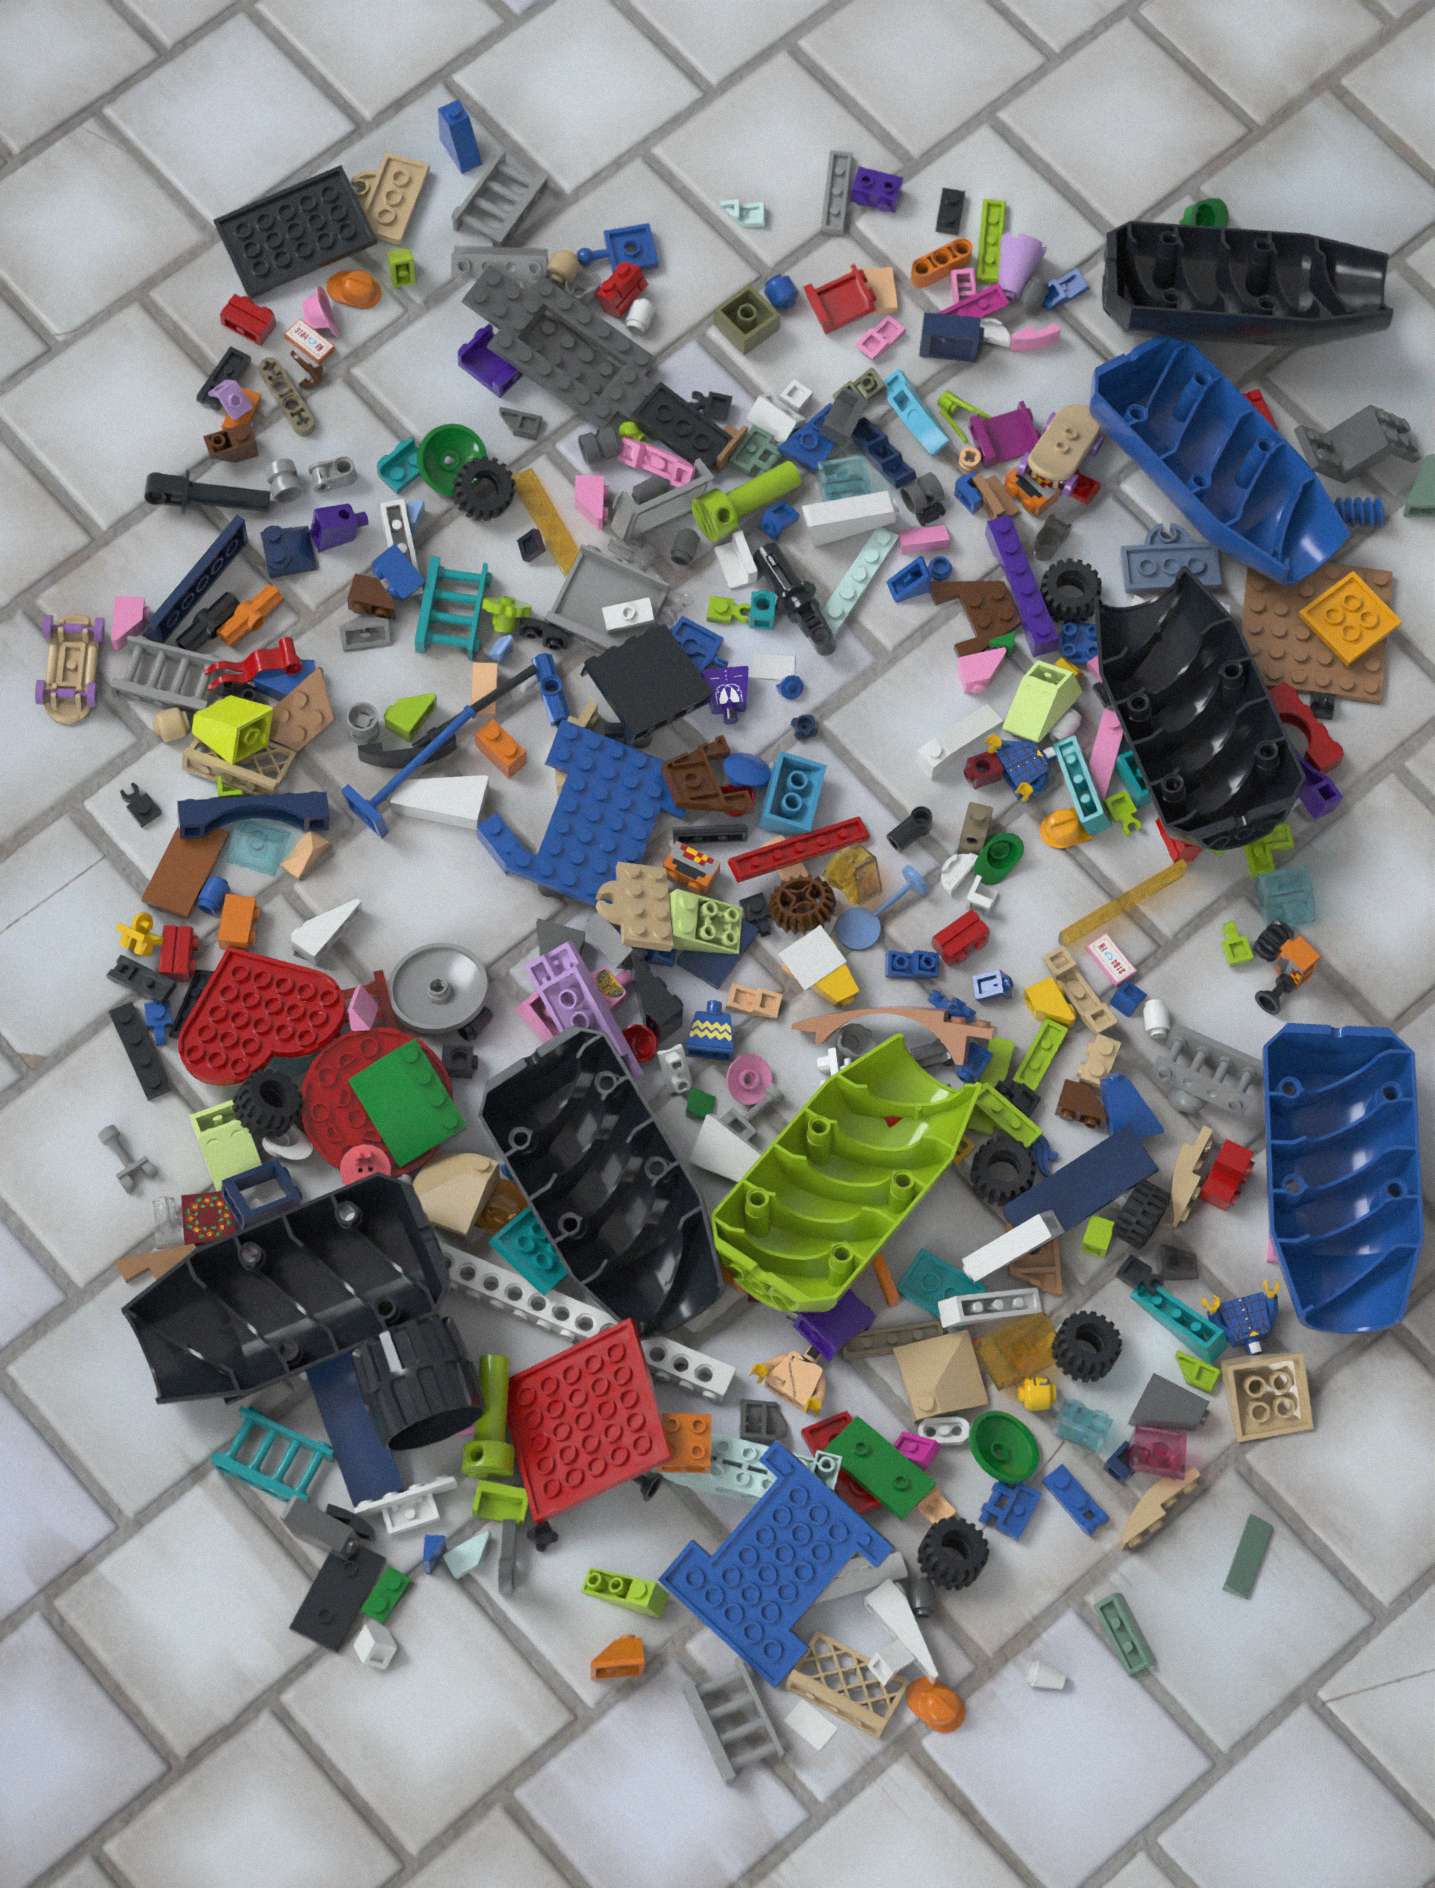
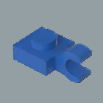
(157, 1019)

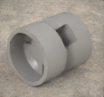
(283, 481)
(363, 723)

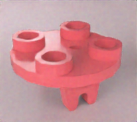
(363, 1157)

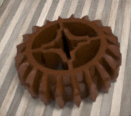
(800, 897)

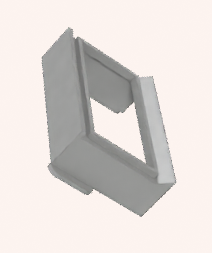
(636, 521)

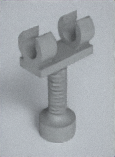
(772, 1095)
(110, 1136)

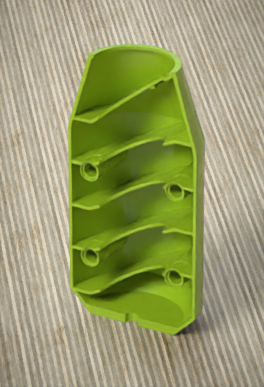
(840, 1180)

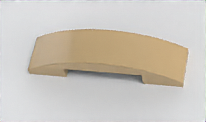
(1077, 991)

